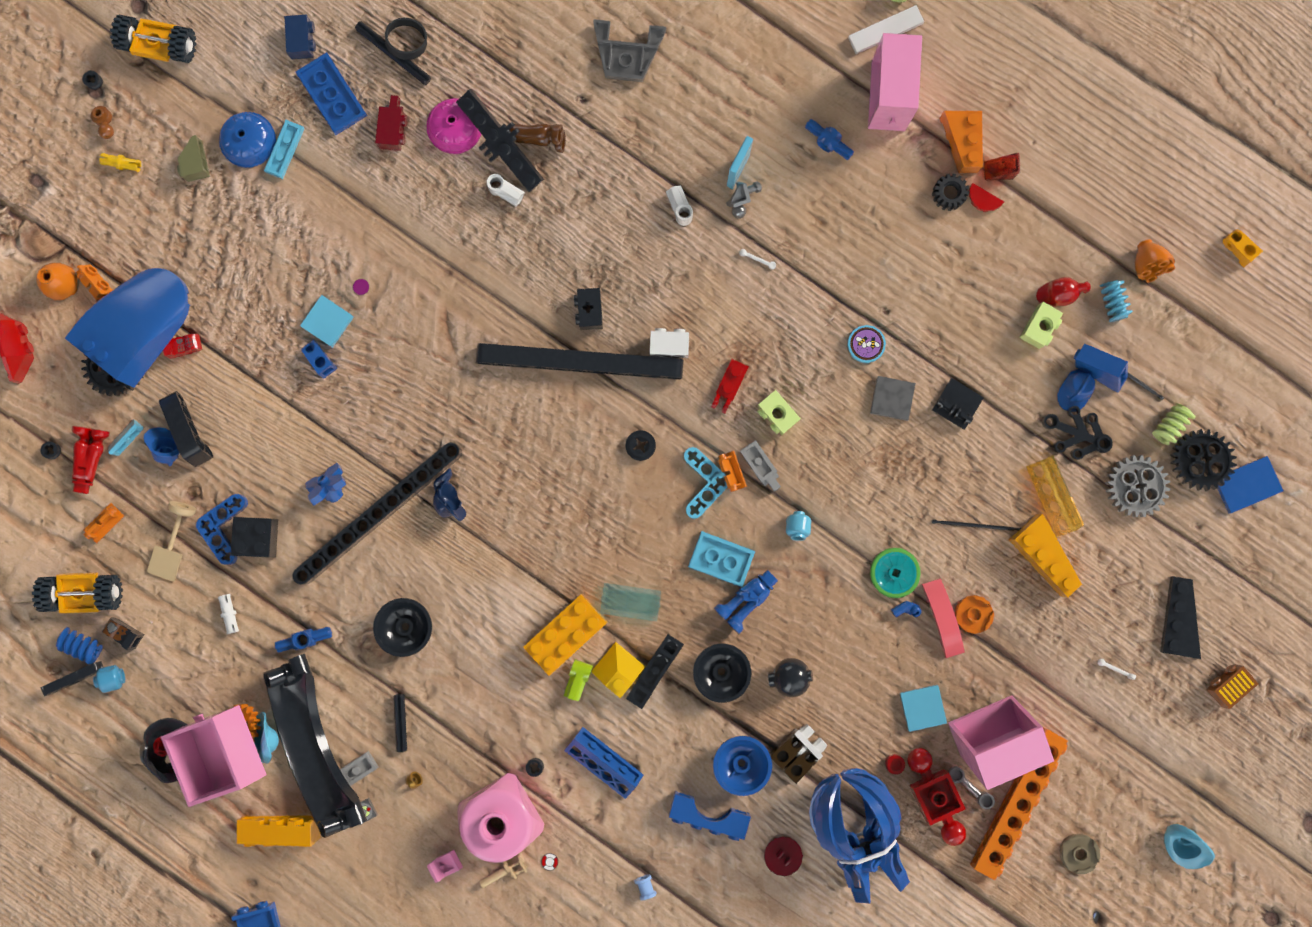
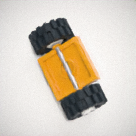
(153, 39)
(77, 593)

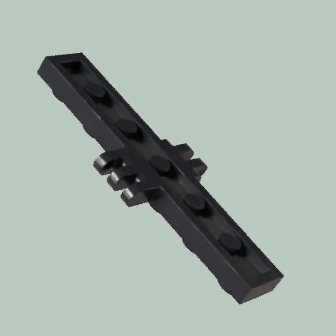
(499, 140)

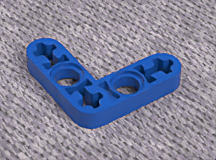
(216, 523)

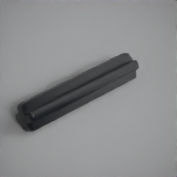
(400, 723)

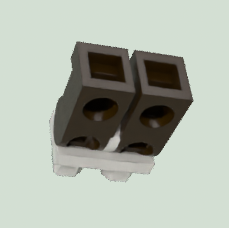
(797, 754)

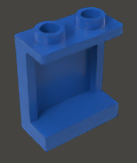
(262, 915)

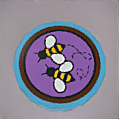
(866, 344)

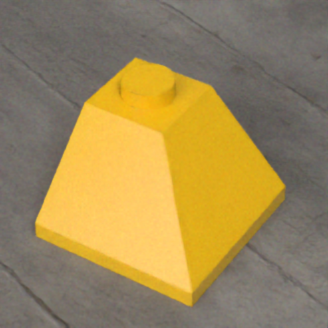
(618, 669)

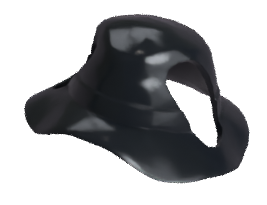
(155, 763)

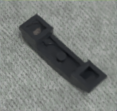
(654, 671)

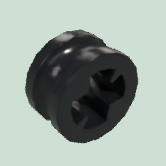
(86, 80)
(44, 450)
(540, 765)

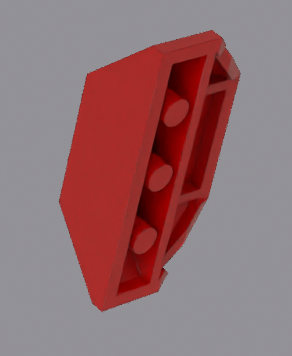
(15, 348)

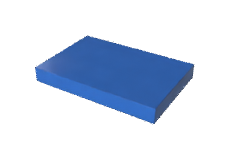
(1250, 485)

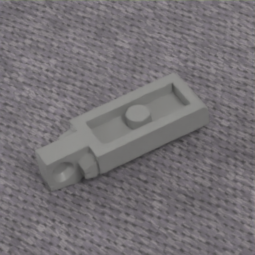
(761, 465)

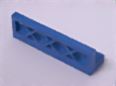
(606, 761)

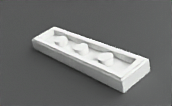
(895, 24)

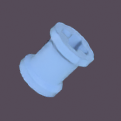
(645, 887)

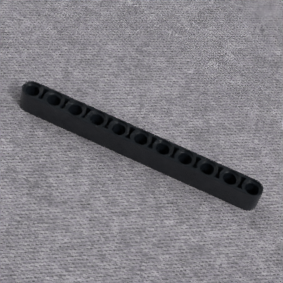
(579, 361)
(368, 516)

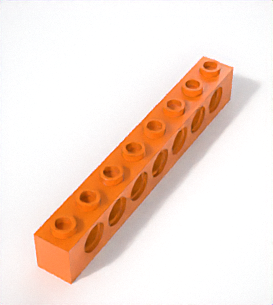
(1009, 809)

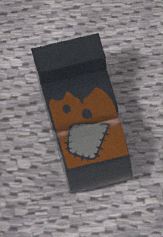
(123, 633)

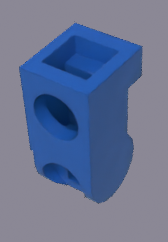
(318, 359)

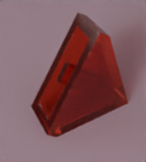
(1002, 168)

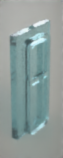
(630, 602)

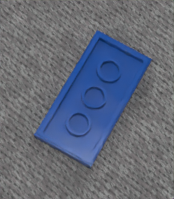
(331, 93)

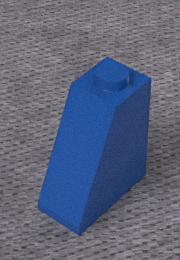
(1103, 366)

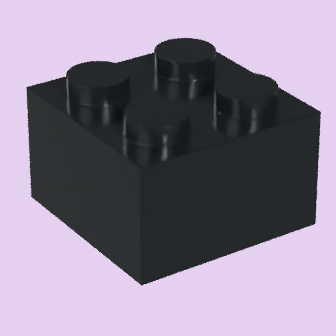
(254, 537)

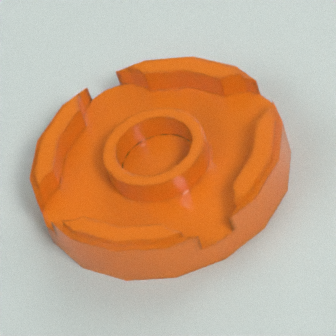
(974, 614)

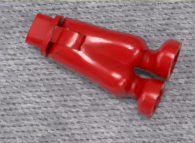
(86, 457)

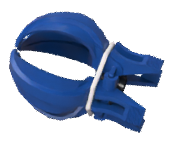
(880, 832)

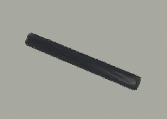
(379, 42)

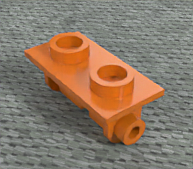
(89, 276)
(734, 477)
(103, 523)

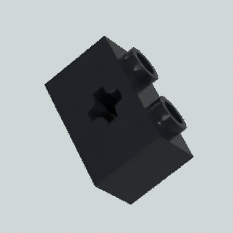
(590, 320)

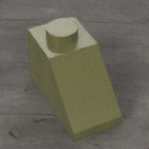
(193, 161)

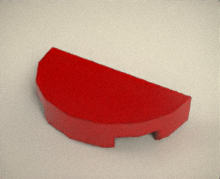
(983, 200)

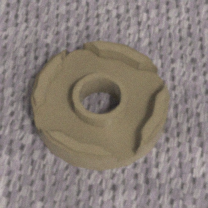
(1071, 845)

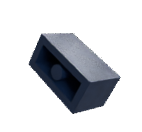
(299, 36)

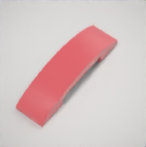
(944, 618)

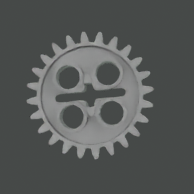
(1154, 483)

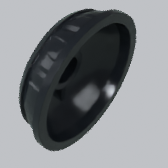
(389, 630)
(729, 685)

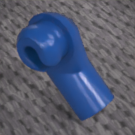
(907, 607)

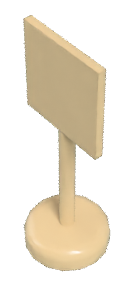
(164, 561)

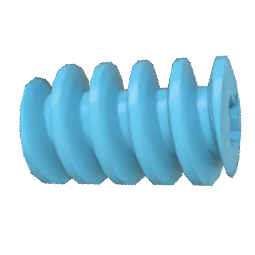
(1116, 300)

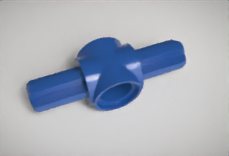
(829, 139)
(294, 641)

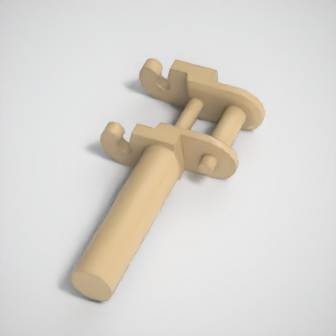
(503, 871)

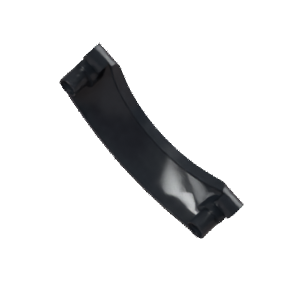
(299, 726)

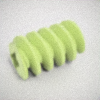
(1175, 419)

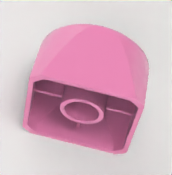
(510, 803)

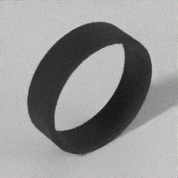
(403, 54)

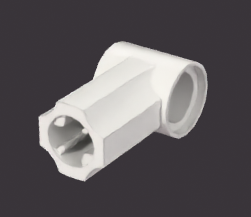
(506, 190)
(679, 204)

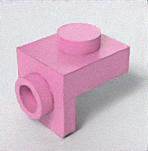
(444, 866)

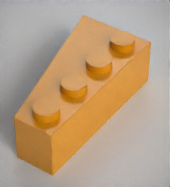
(277, 830)

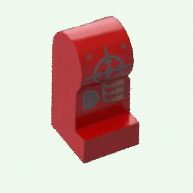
(183, 346)

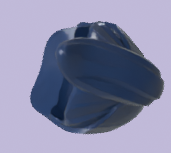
(446, 499)

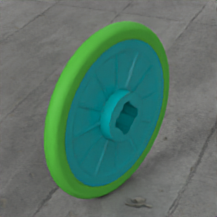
(882, 571)

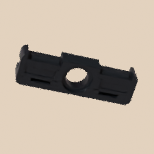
(71, 679)

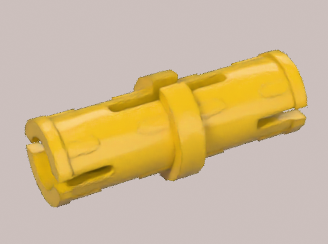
(120, 162)

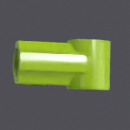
(578, 677)

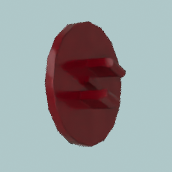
(783, 856)

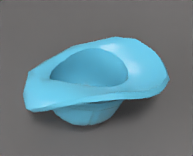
(267, 739)
(1187, 847)

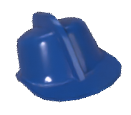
(1076, 390)
(161, 445)

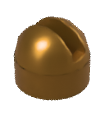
(414, 784)

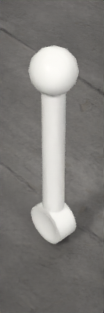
(772, 265)
(1101, 662)

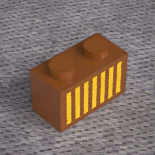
(1232, 686)

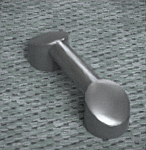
(983, 798)

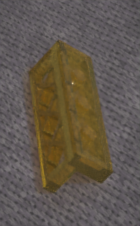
(1061, 494)

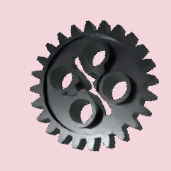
(102, 380)
(1221, 459)

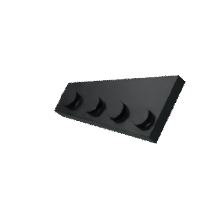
(1180, 623)

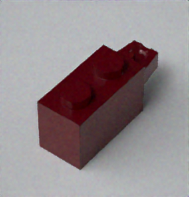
(391, 126)

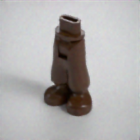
(542, 135)

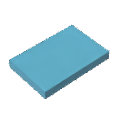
(739, 162)
(721, 559)

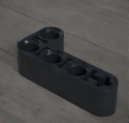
(184, 430)

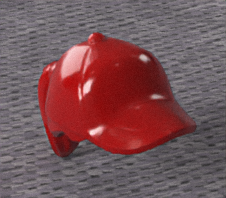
(1061, 291)

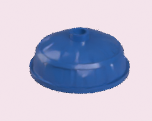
(251, 148)
(742, 779)

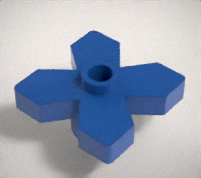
(326, 486)

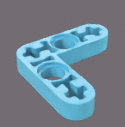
(710, 478)

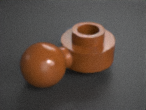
(105, 130)

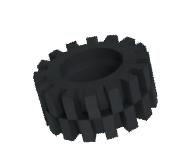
(956, 182)

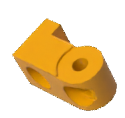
(1242, 247)

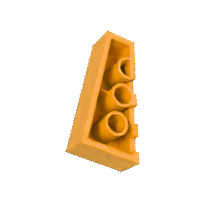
(1046, 555)

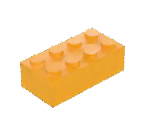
(565, 634)

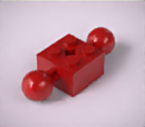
(948, 801)

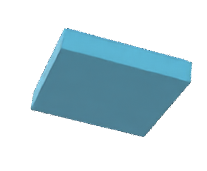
(327, 321)
(923, 708)

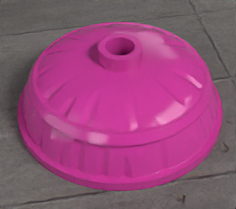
(455, 136)

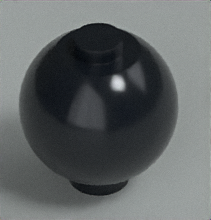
(791, 677)

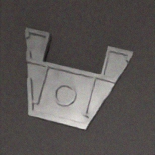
(627, 59)

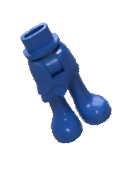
(755, 592)

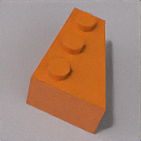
(965, 138)

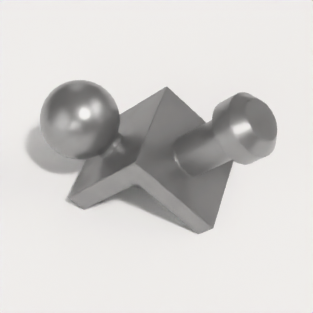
(741, 197)

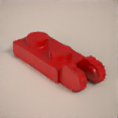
(730, 383)

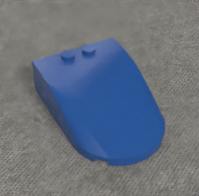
(133, 324)

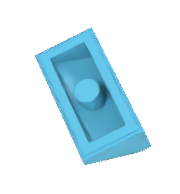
(124, 439)

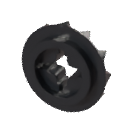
(642, 436)

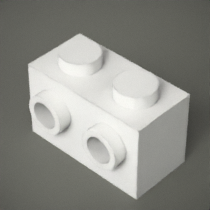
(669, 344)

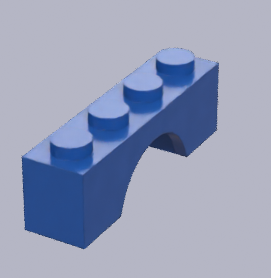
(733, 823)

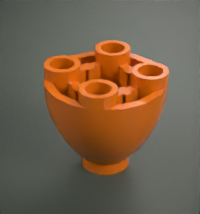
(1152, 261)
(57, 281)

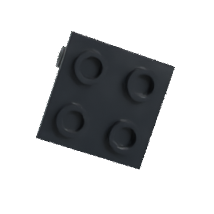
(957, 404)

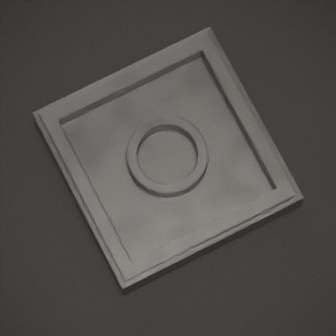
(892, 398)

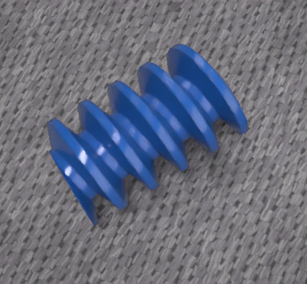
(77, 646)

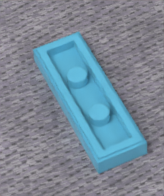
(284, 149)

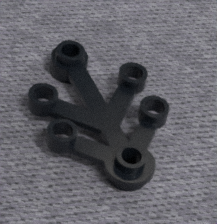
(1080, 433)

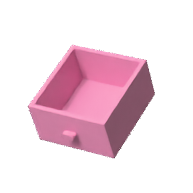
(895, 82)
(1001, 742)
(213, 756)

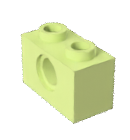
(1033, 333)
(773, 402)

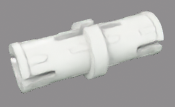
(228, 614)

